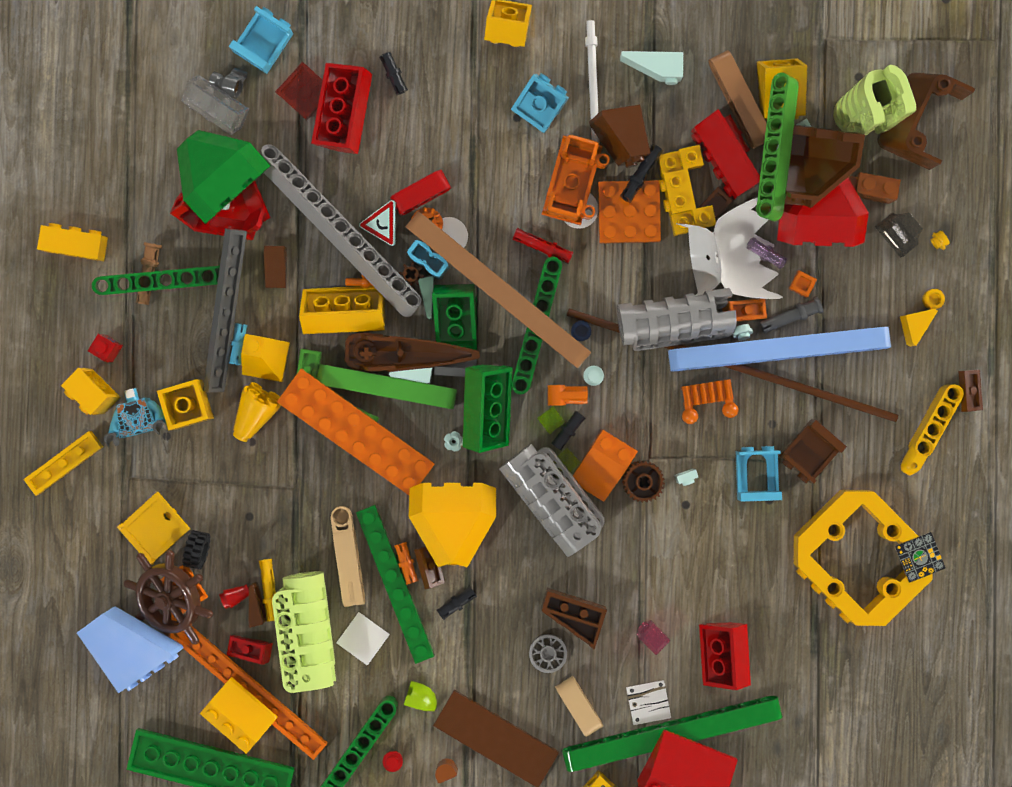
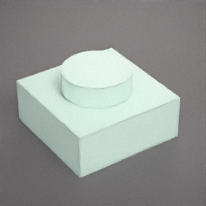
(686, 477)

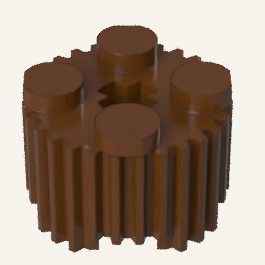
(654, 481)

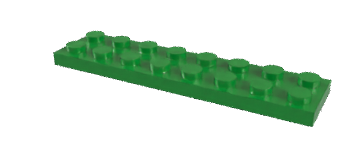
(202, 764)

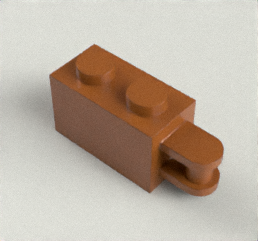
(876, 187)

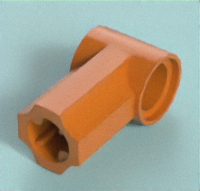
(563, 395)

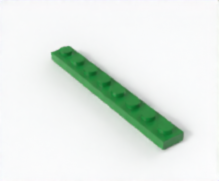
(395, 584)

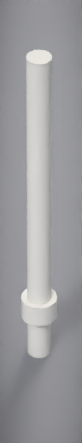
(591, 43)

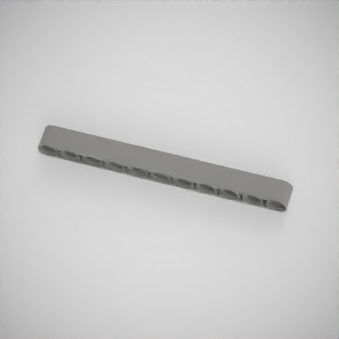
(340, 232)

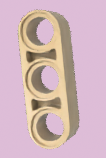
(579, 706)

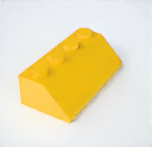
(342, 310)

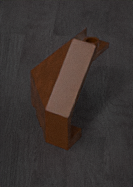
(820, 162)

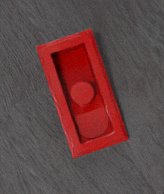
(249, 649)

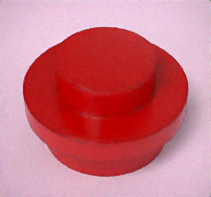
(392, 761)

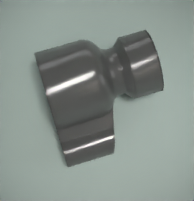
(230, 84)

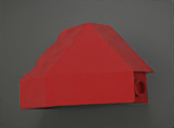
(245, 213)
(833, 219)

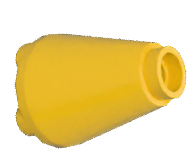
(254, 411)

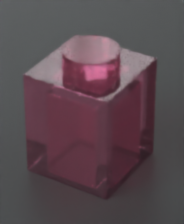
(652, 636)

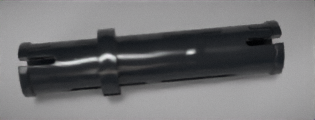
(637, 179)

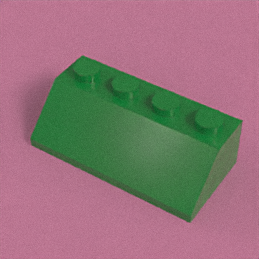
(487, 407)

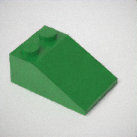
(455, 314)

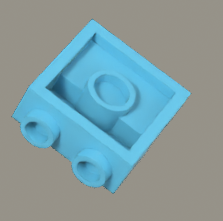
(540, 102)

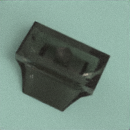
(900, 232)

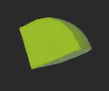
(420, 697)

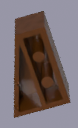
(575, 614)

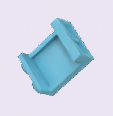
(262, 39)

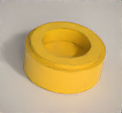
(933, 299)

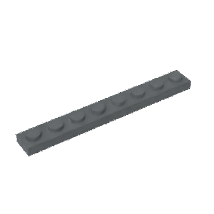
(224, 310)

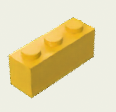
(72, 242)

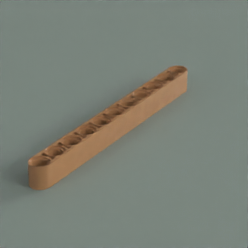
(498, 289)

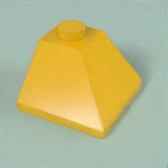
(264, 357)

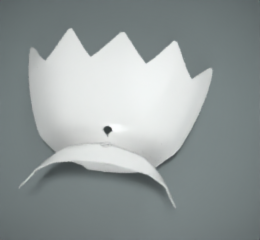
(735, 264)

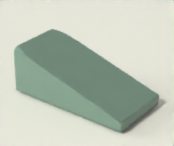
(426, 287)

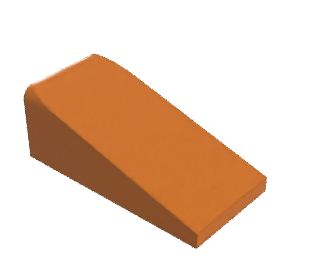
(747, 309)

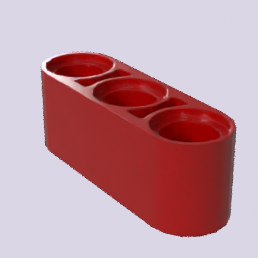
(421, 192)

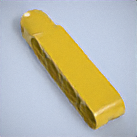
(913, 456)

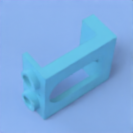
(772, 475)

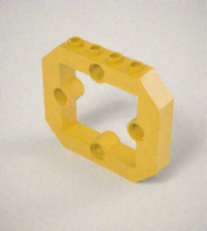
(815, 532)

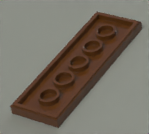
(496, 738)

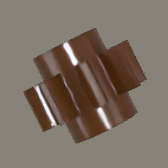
(411, 281)

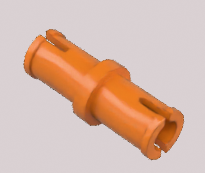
(406, 563)

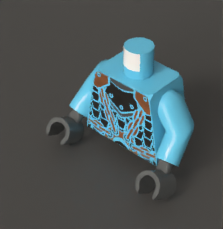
(135, 418)

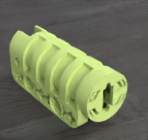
(876, 102)
(310, 634)

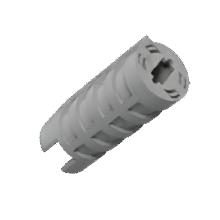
(676, 320)
(551, 501)

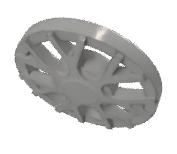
(548, 653)

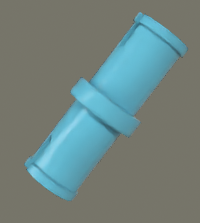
(237, 343)

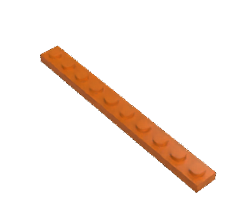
(225, 668)

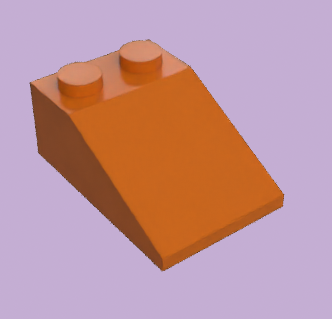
(604, 465)

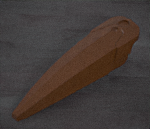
(393, 353)

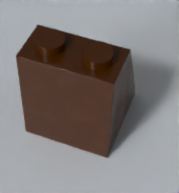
(622, 134)

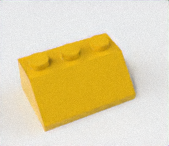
(238, 715)

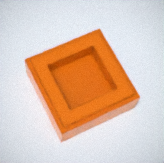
(802, 283)

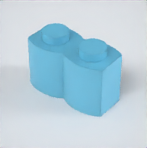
(423, 256)

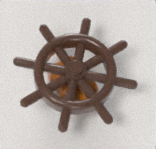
(175, 593)

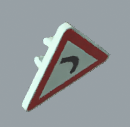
(382, 223)

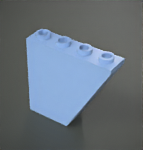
(127, 648)

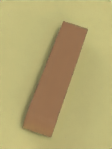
(739, 98)

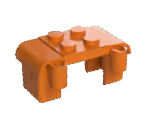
(573, 179)

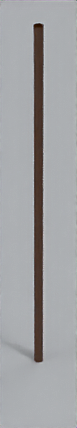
(759, 374)

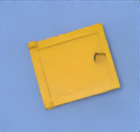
(151, 531)

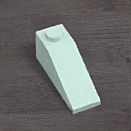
(661, 66)

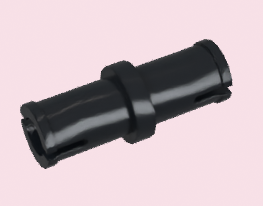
(393, 73)
(568, 430)
(456, 603)

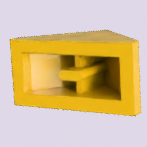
(915, 325)

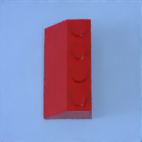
(342, 107)
(725, 155)

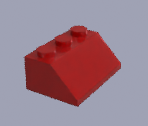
(725, 655)

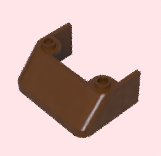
(903, 138)

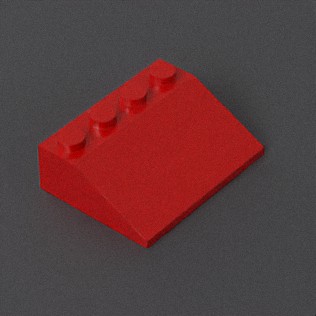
(686, 764)

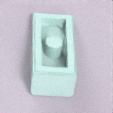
(418, 375)

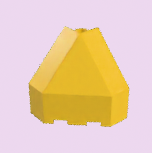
(452, 519)

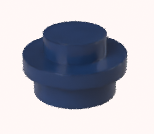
(581, 331)

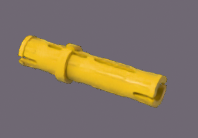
(268, 586)

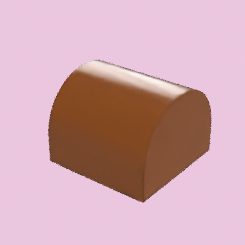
(445, 770)

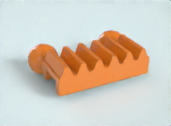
(708, 393)

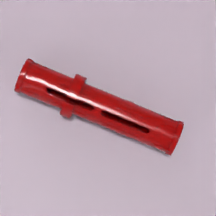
(542, 245)

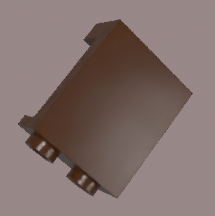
(811, 451)

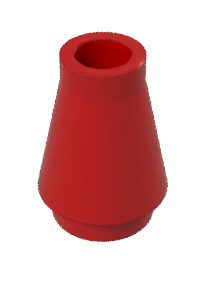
(234, 596)

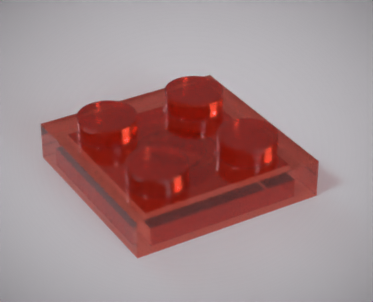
(302, 90)

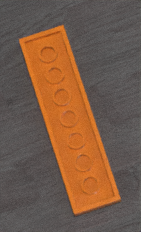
(355, 431)

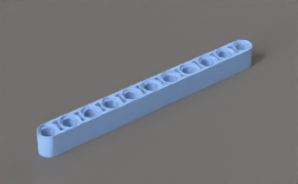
(779, 349)

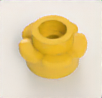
(939, 240)

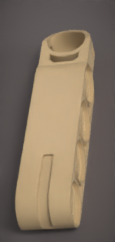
(347, 557)

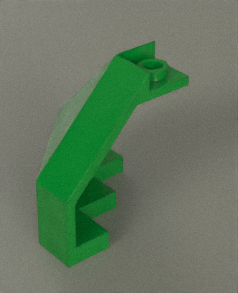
(216, 171)

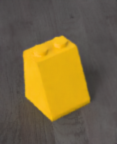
(768, 69)

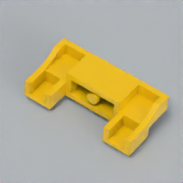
(679, 192)

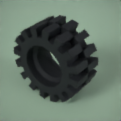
(196, 549)

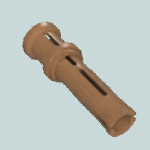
(149, 263)

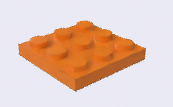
(629, 221)

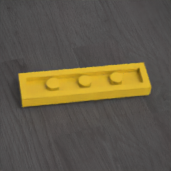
(63, 463)

